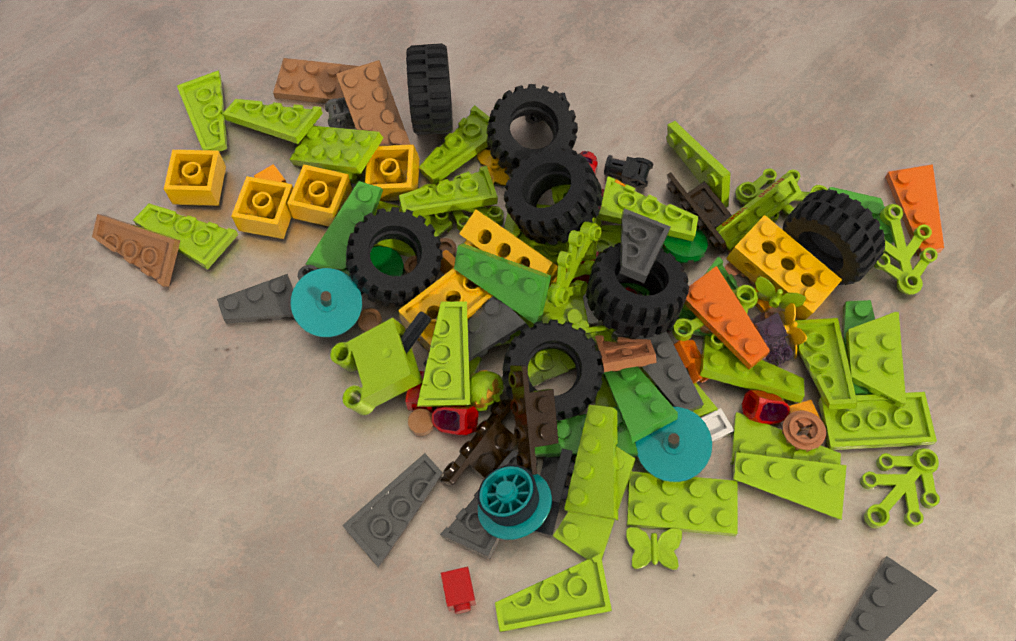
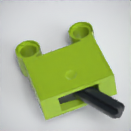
(383, 362)

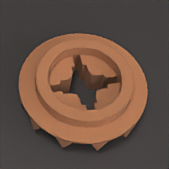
(804, 420)

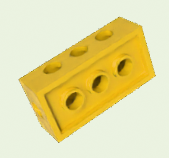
(491, 237)
(785, 263)
(449, 288)

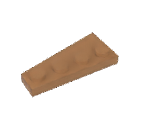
(139, 246)

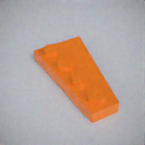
(917, 196)
(725, 317)

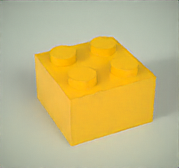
(393, 170)
(195, 177)
(319, 195)
(263, 207)

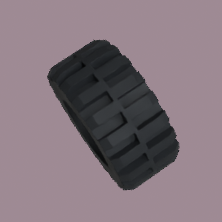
(429, 89)
(529, 102)
(539, 175)
(400, 227)
(837, 233)
(632, 312)
(576, 346)

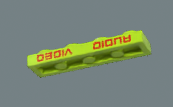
(766, 203)

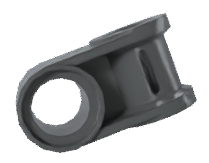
(341, 113)

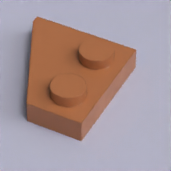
(625, 353)

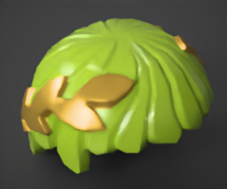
(485, 389)

